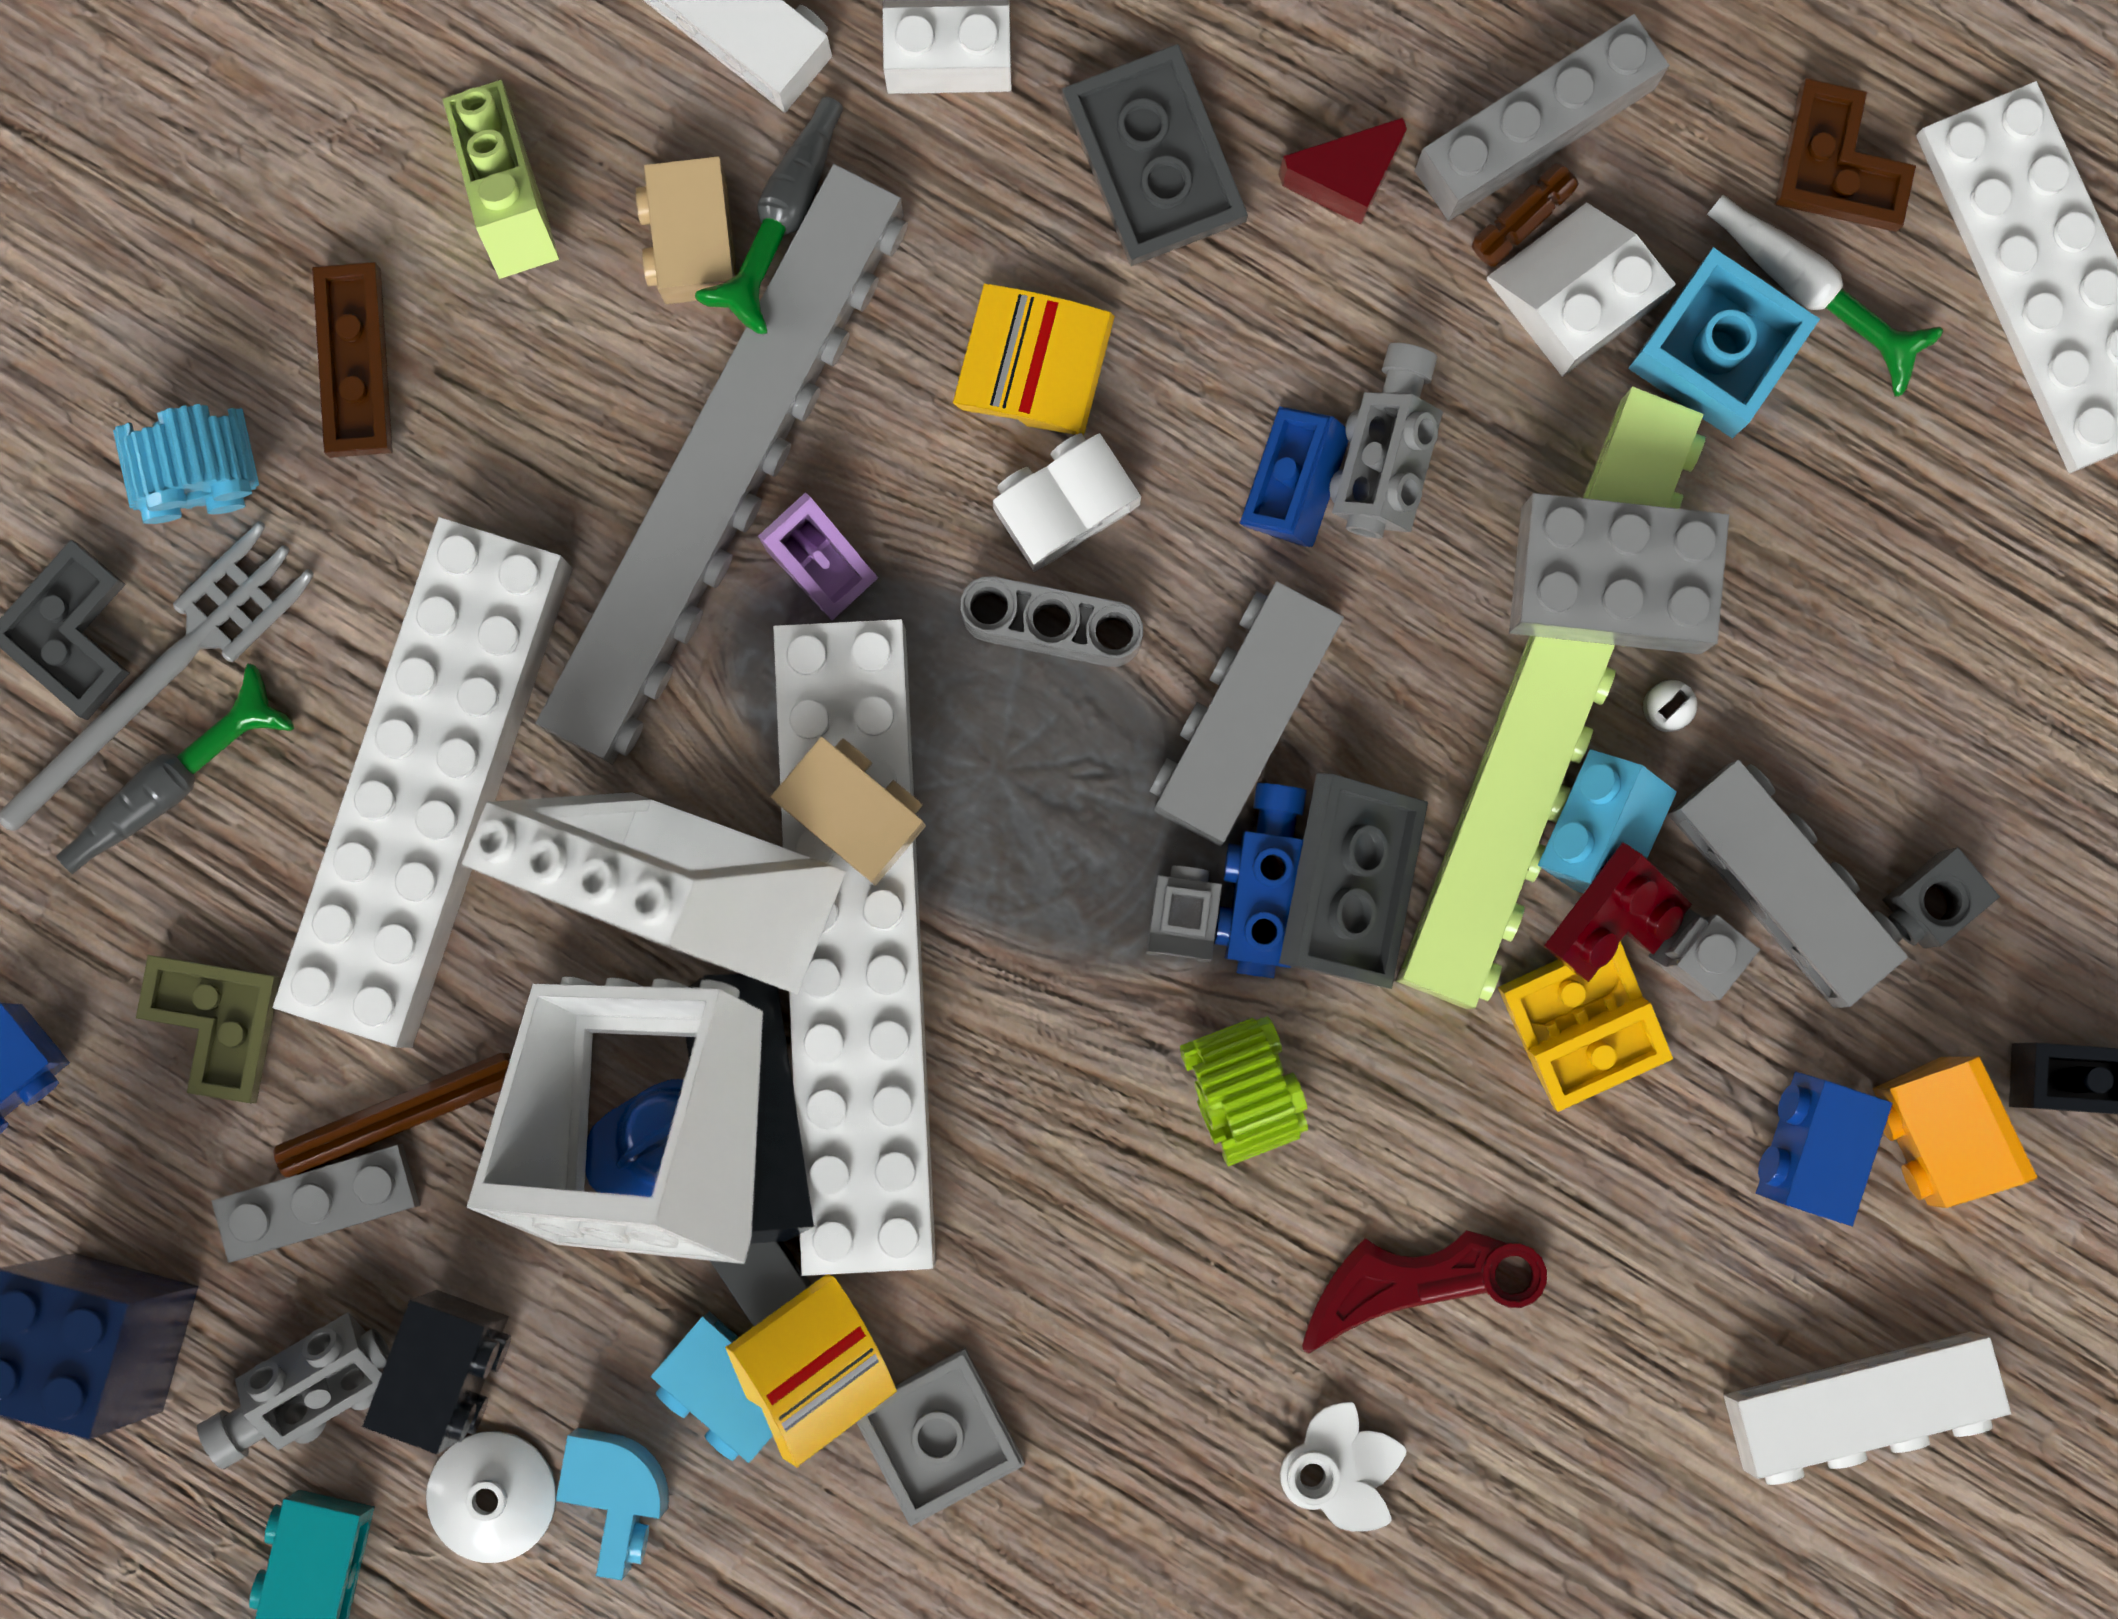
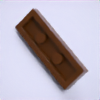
(352, 360)

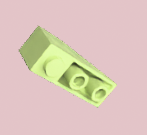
(499, 180)

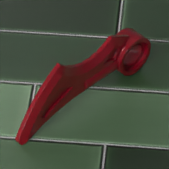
(1382, 1282)

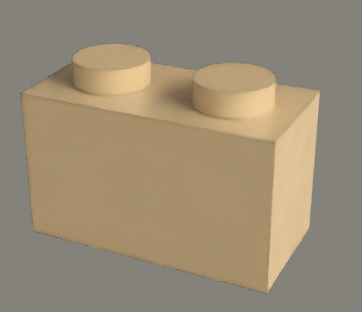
(689, 227)
(850, 809)

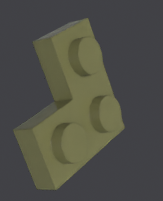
(232, 1019)

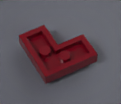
(1621, 900)

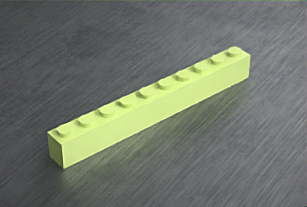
(1537, 738)

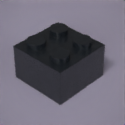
(437, 1372)

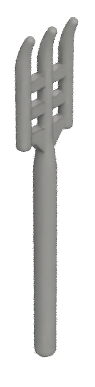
(201, 633)

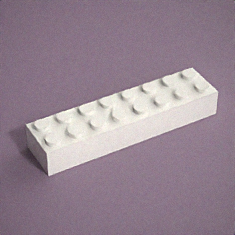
(422, 784)

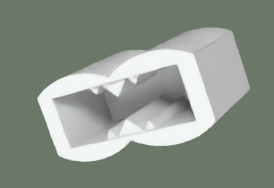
(1066, 500)

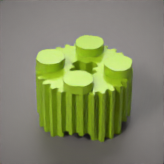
(1243, 1089)

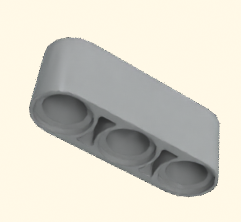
(1027, 600)

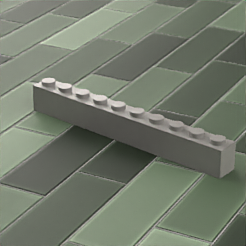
(723, 466)

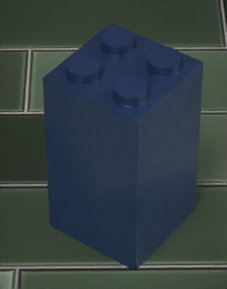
(88, 1343)

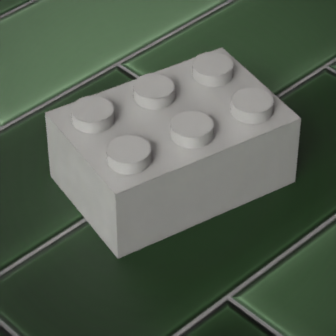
(1619, 573)

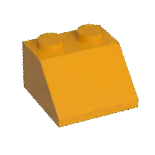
(1953, 1132)

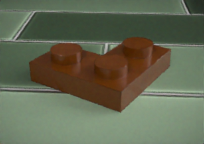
(1826, 173)

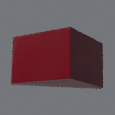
(1346, 170)

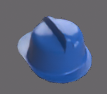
(631, 1140)

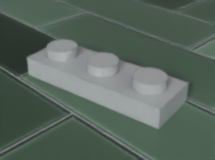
(315, 1203)

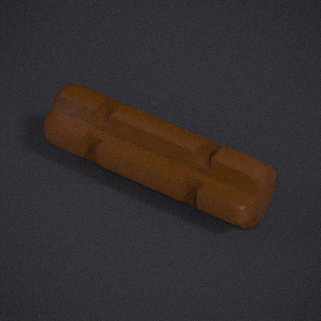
(1524, 214)

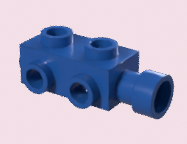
(1253, 893)

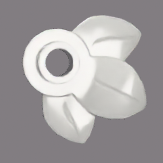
(1352, 1468)

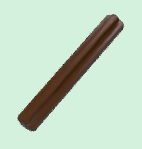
(392, 1116)

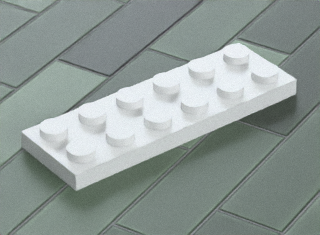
(2038, 260)

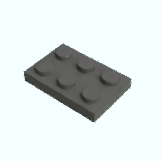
(1154, 155)
(1353, 881)

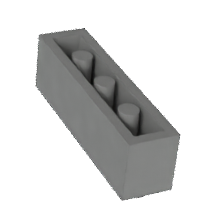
(1541, 117)
(1247, 713)
(1789, 884)

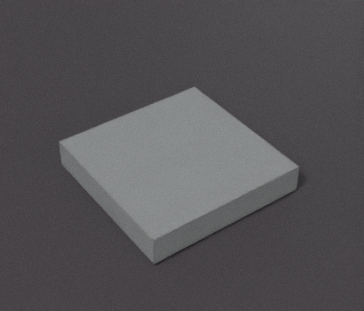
(940, 1438)

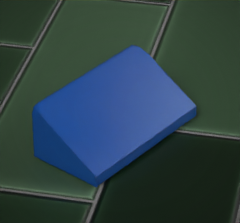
(1295, 476)

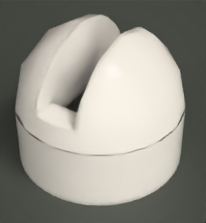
(1661, 695)

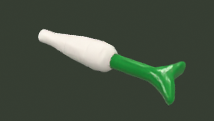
(1819, 286)

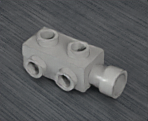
(1388, 447)
(299, 1391)

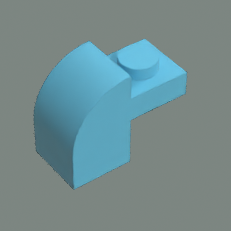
(618, 1477)

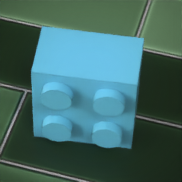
(1724, 343)

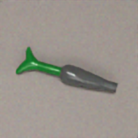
(781, 212)
(171, 776)

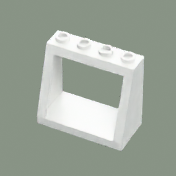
(664, 878)
(538, 1134)

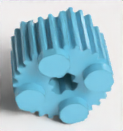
(187, 463)

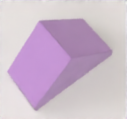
(817, 556)

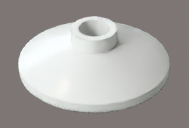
(516, 1476)

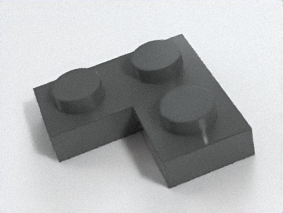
(48, 627)

